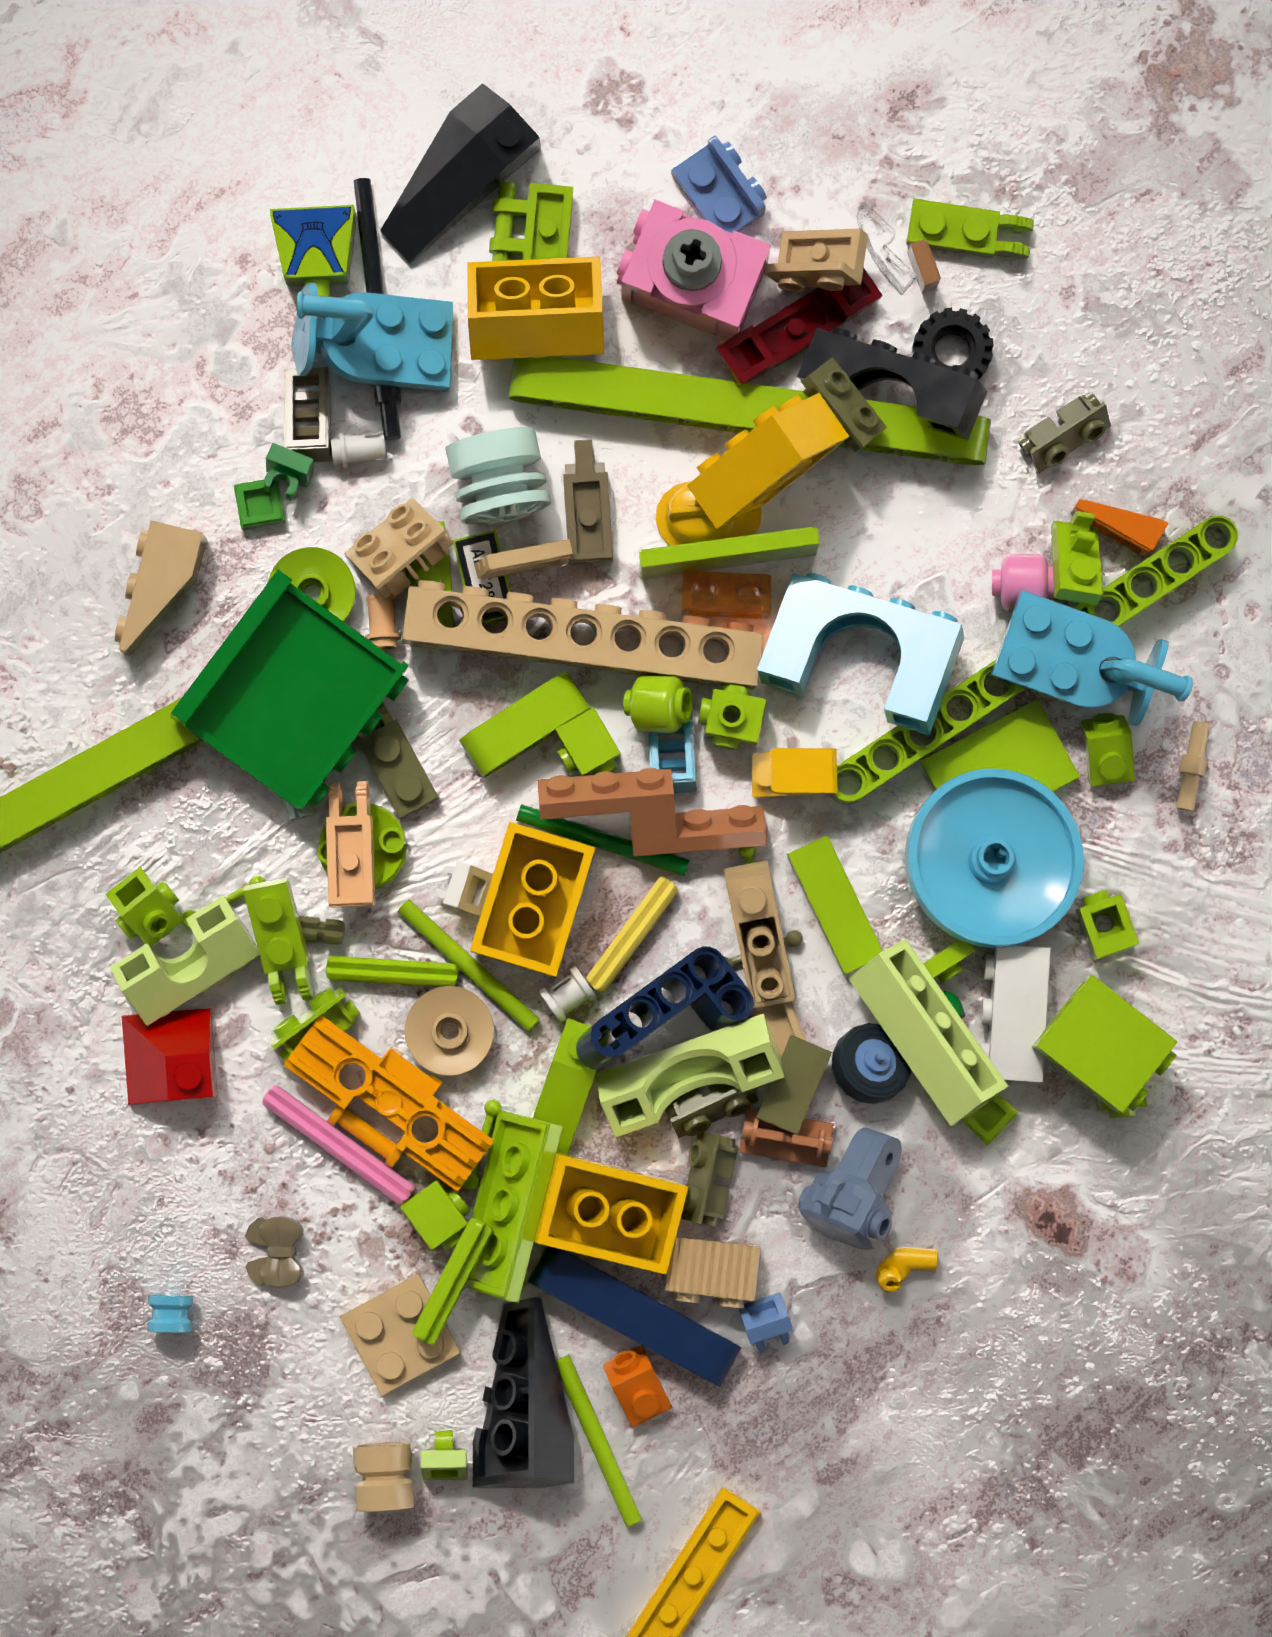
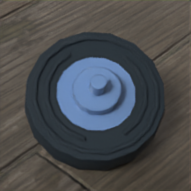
(869, 1065)

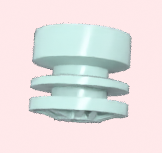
(499, 483)

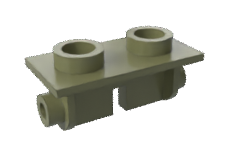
(845, 402)
(1083, 422)
(693, 1113)
(709, 1158)

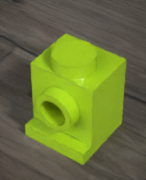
(1121, 932)

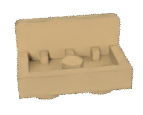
(819, 259)

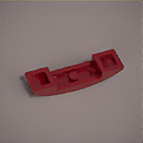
(792, 329)

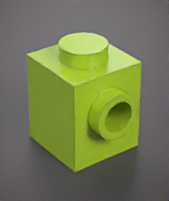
(587, 745)
(437, 1215)

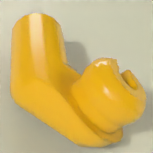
(901, 1263)

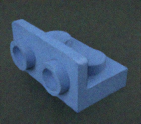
(720, 187)

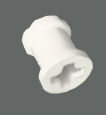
(568, 994)

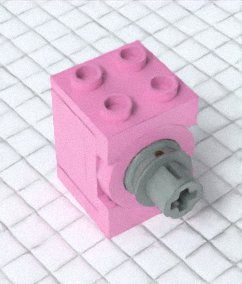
(692, 270)

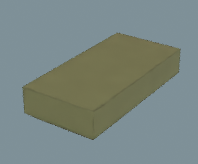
(791, 1096)

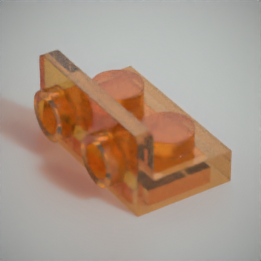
(726, 595)

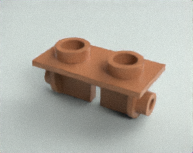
(808, 1147)

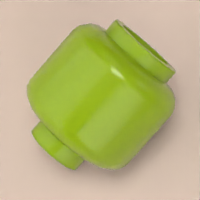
(658, 703)

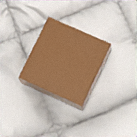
(924, 265)

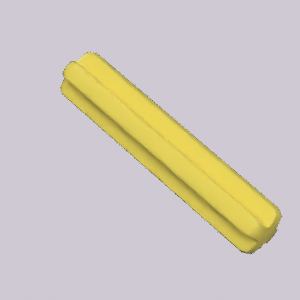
(632, 934)

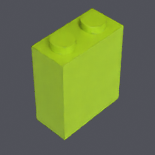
(1106, 1045)

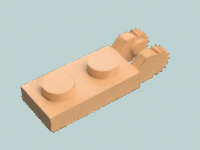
(350, 850)

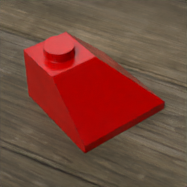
(170, 1057)

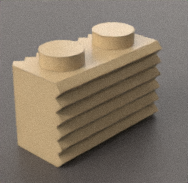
(713, 1270)

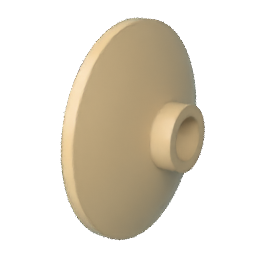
(425, 1026)

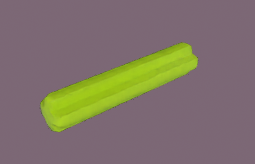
(391, 971)
(452, 1281)

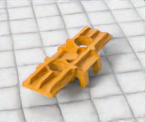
(395, 1091)

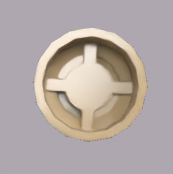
(383, 1476)

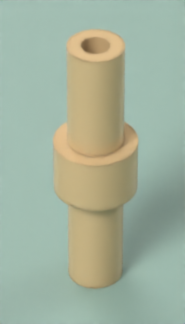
(1193, 766)

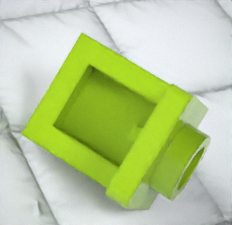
(1108, 749)
(947, 963)

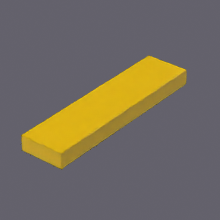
(696, 1567)

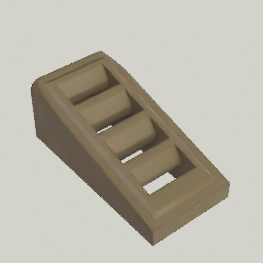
(310, 440)

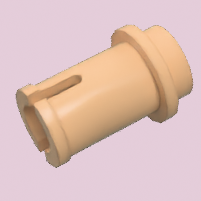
(382, 622)

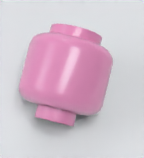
(1024, 573)

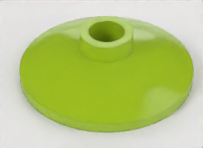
(322, 569)

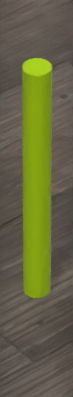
(468, 965)
(598, 1441)

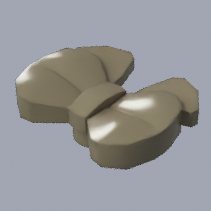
(280, 1266)

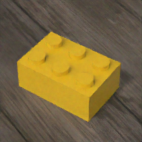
(535, 308)
(766, 458)
(532, 899)
(611, 1213)

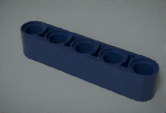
(635, 1314)

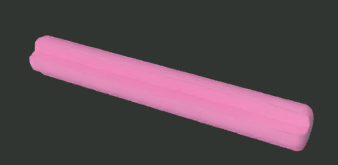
(338, 1145)

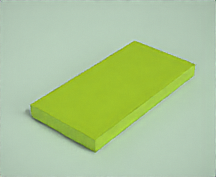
(728, 552)
(512, 1201)

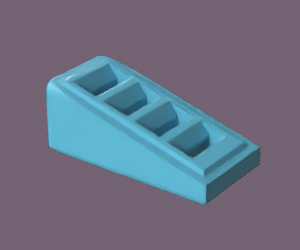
(681, 781)

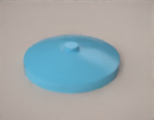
(994, 858)

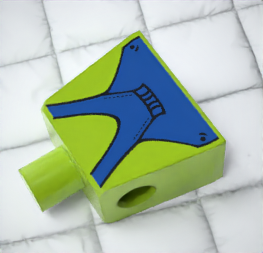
(315, 244)

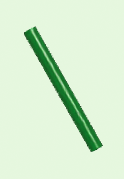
(600, 839)

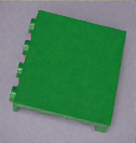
(290, 693)

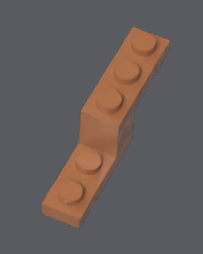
(652, 812)

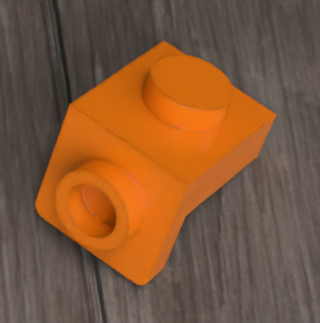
(636, 1385)

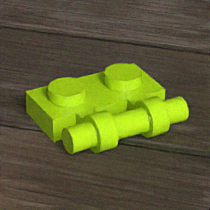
(547, 222)

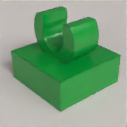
(289, 466)

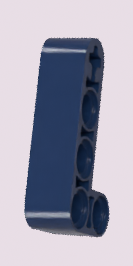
(655, 1010)

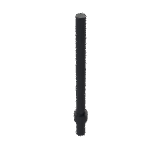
(385, 396)

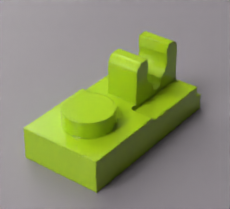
(1076, 559)

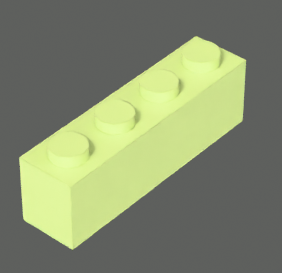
(928, 1032)

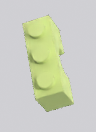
(162, 984)

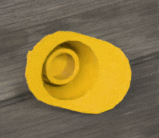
(684, 521)

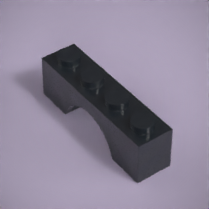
(944, 397)

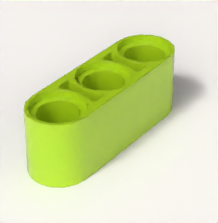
(524, 724)

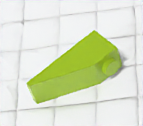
(566, 1085)

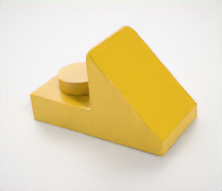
(794, 772)

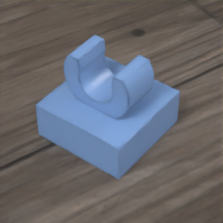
(765, 1320)

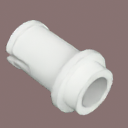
(358, 448)

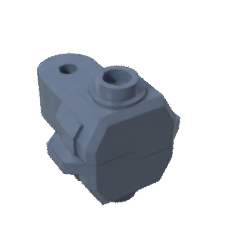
(849, 1200)

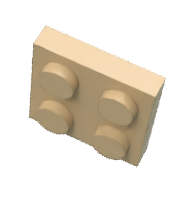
(385, 1337)

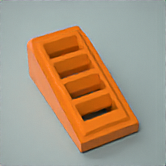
(1125, 527)

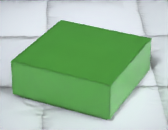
(258, 506)

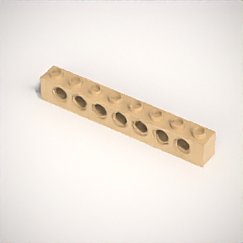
(424, 629)

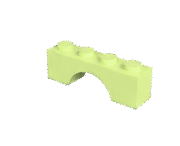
(643, 1088)

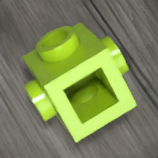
(749, 711)
(145, 907)

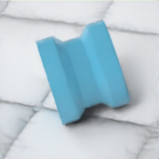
(170, 1313)

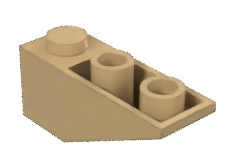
(165, 575)
(759, 933)

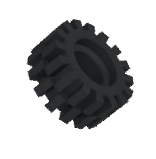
(961, 324)

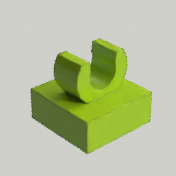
(444, 1461)

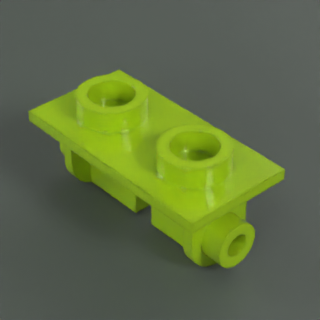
(326, 1003)

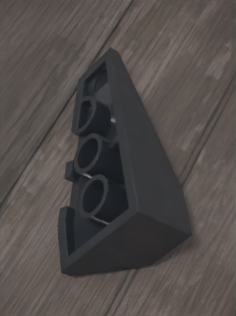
(469, 156)
(526, 1421)

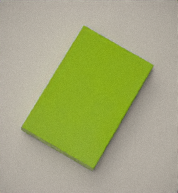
(1016, 742)

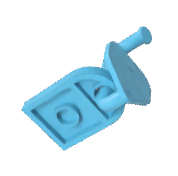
(391, 336)
(1062, 656)

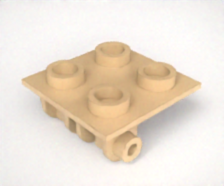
(397, 543)

